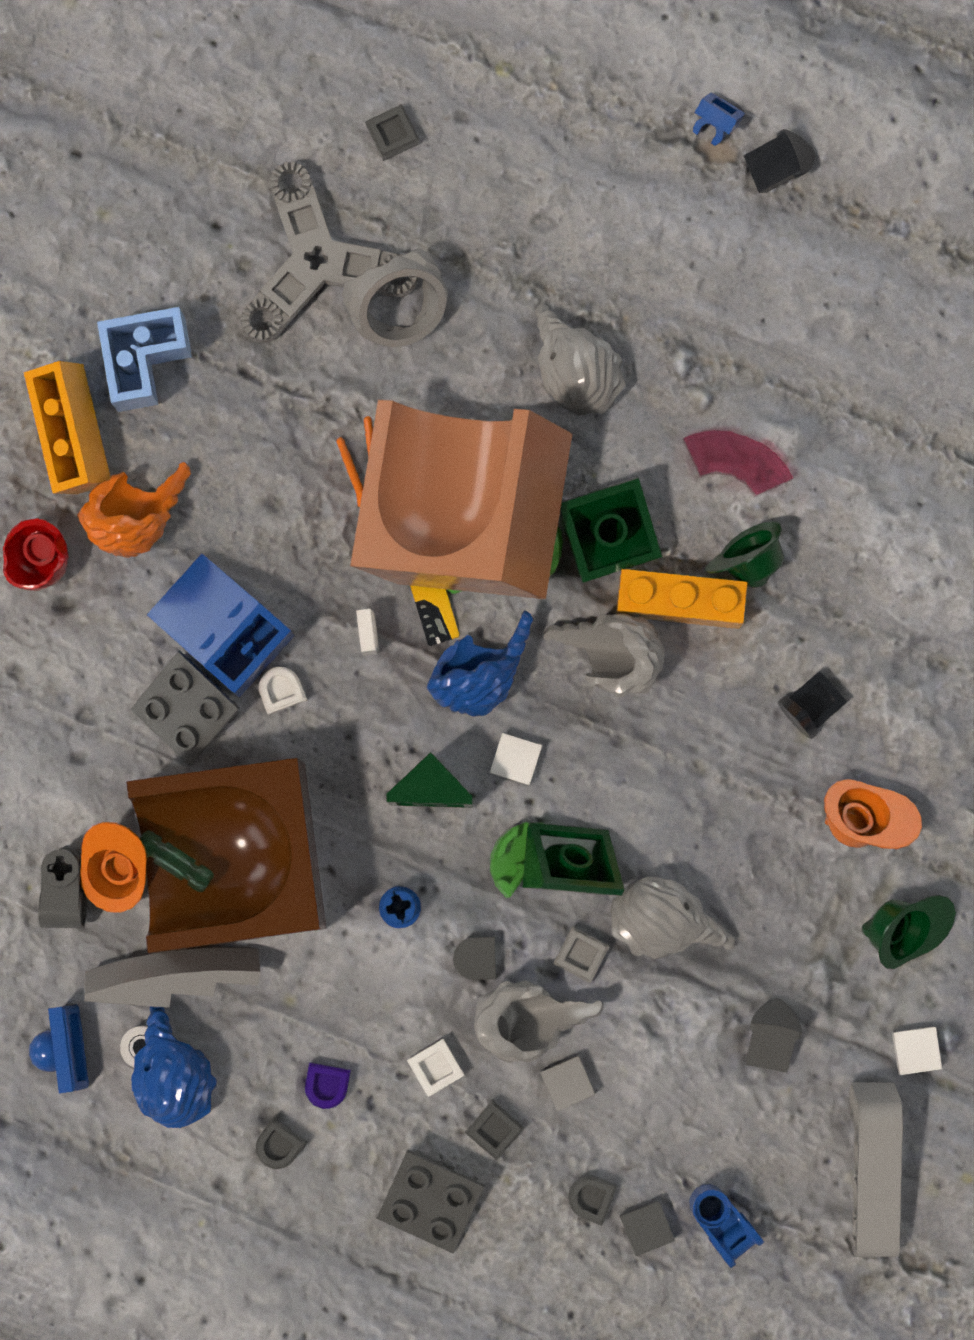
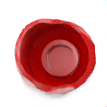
(34, 555)

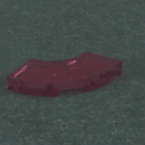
(737, 457)

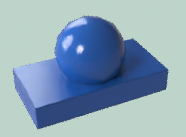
(62, 1049)

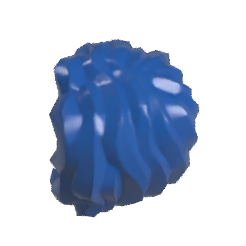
(476, 677)
(171, 1077)

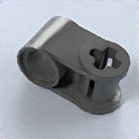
(62, 899)

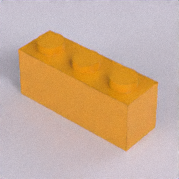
(67, 427)
(682, 598)

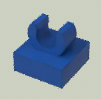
(718, 113)

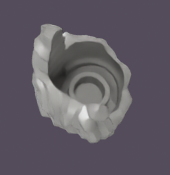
(577, 366)
(620, 651)
(663, 919)
(525, 1021)

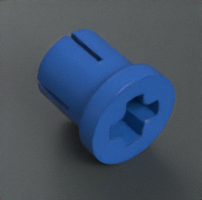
(411, 913)

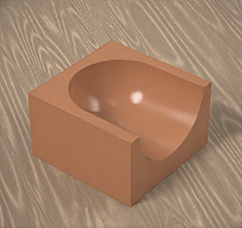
(462, 501)

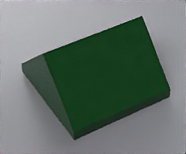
(609, 529)
(429, 786)
(571, 860)

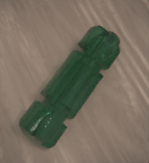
(176, 862)

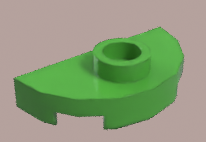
(508, 859)

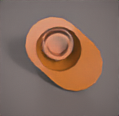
(870, 816)
(113, 867)

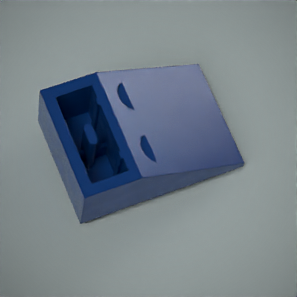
(221, 625)

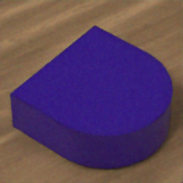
(326, 1085)

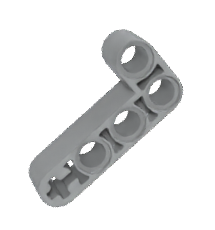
(876, 1168)

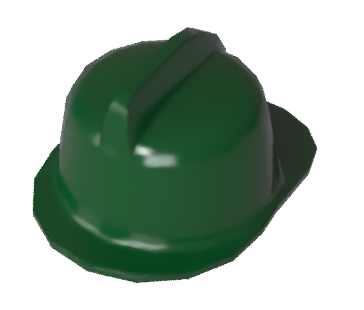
(751, 555)
(909, 929)

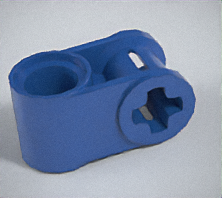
(728, 1228)

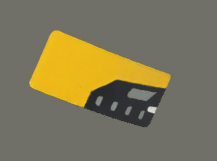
(435, 614)

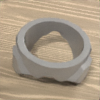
(361, 289)

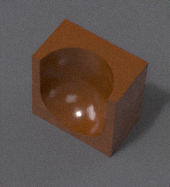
(254, 836)

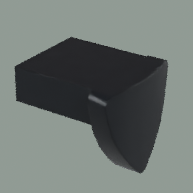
(779, 160)
(812, 704)

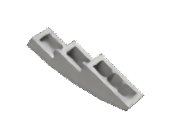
(156, 976)

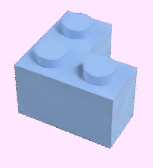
(132, 347)

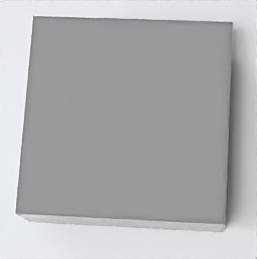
(581, 954)
(567, 1083)

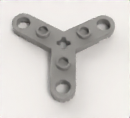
(295, 280)

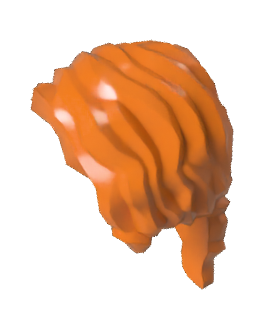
(127, 518)

